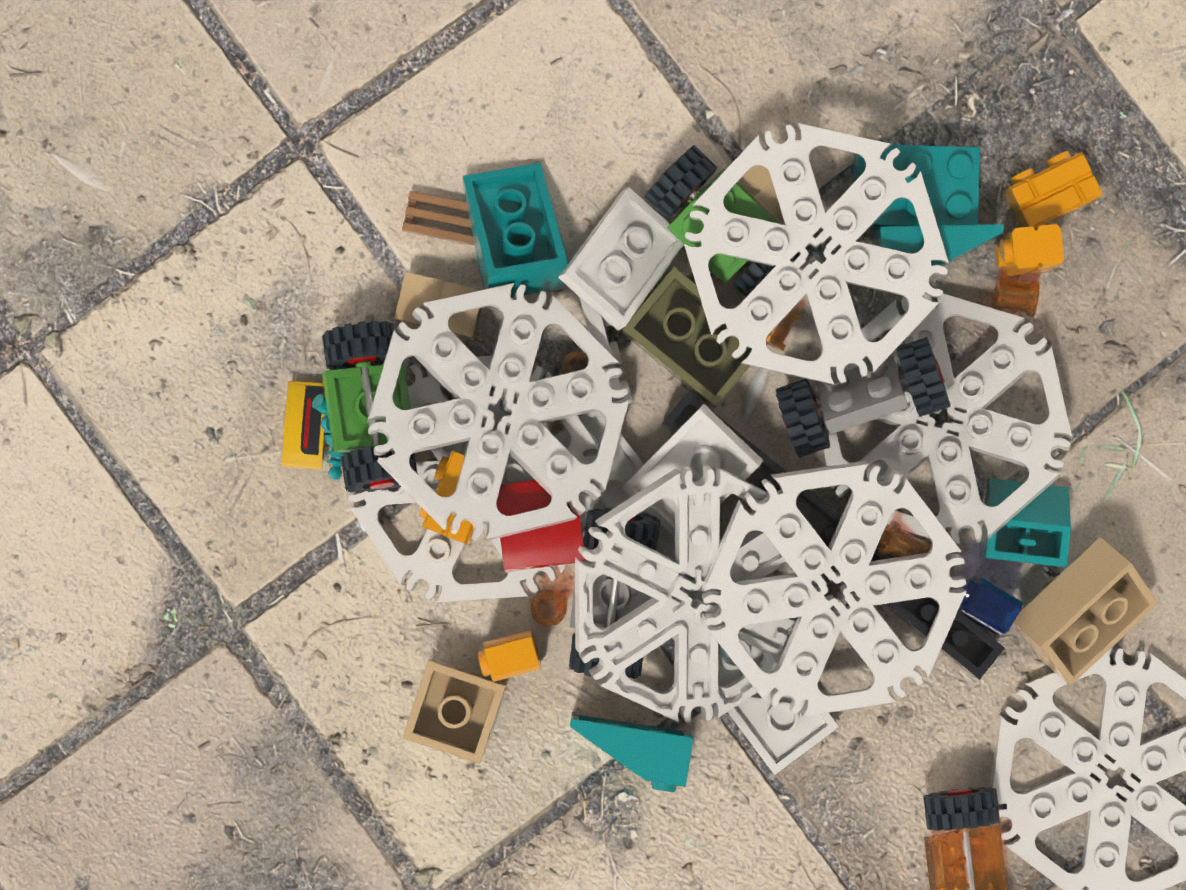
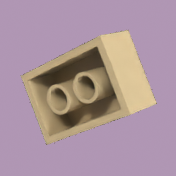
(1085, 611)

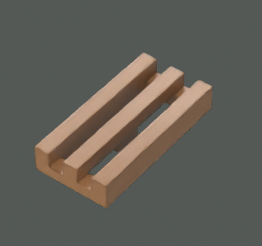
(412, 211)

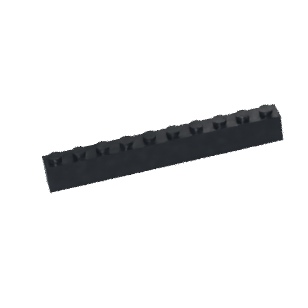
(965, 641)

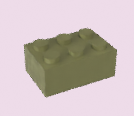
(678, 337)

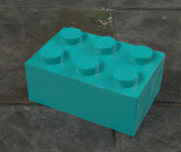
(949, 178)

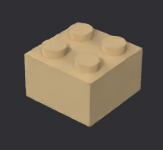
(454, 710)

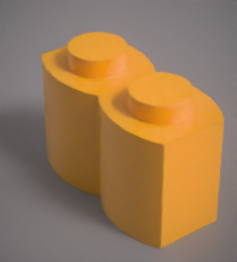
(509, 656)

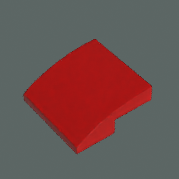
(542, 546)

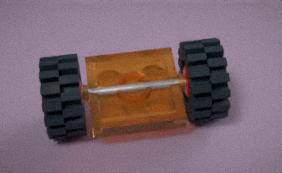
(971, 854)

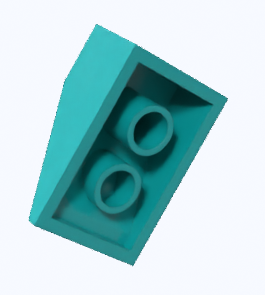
(515, 229)
(957, 239)
(646, 750)

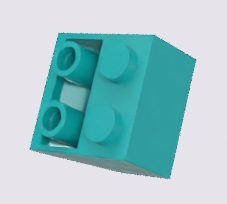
(1036, 533)

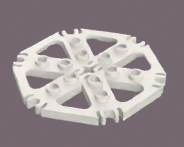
(852, 263)
(461, 418)
(980, 428)
(439, 554)
(851, 554)
(665, 617)
(1079, 793)

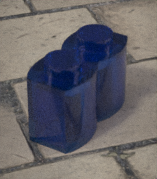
(989, 605)

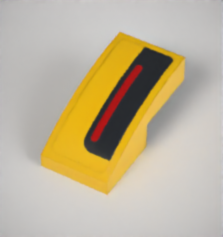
(302, 427)

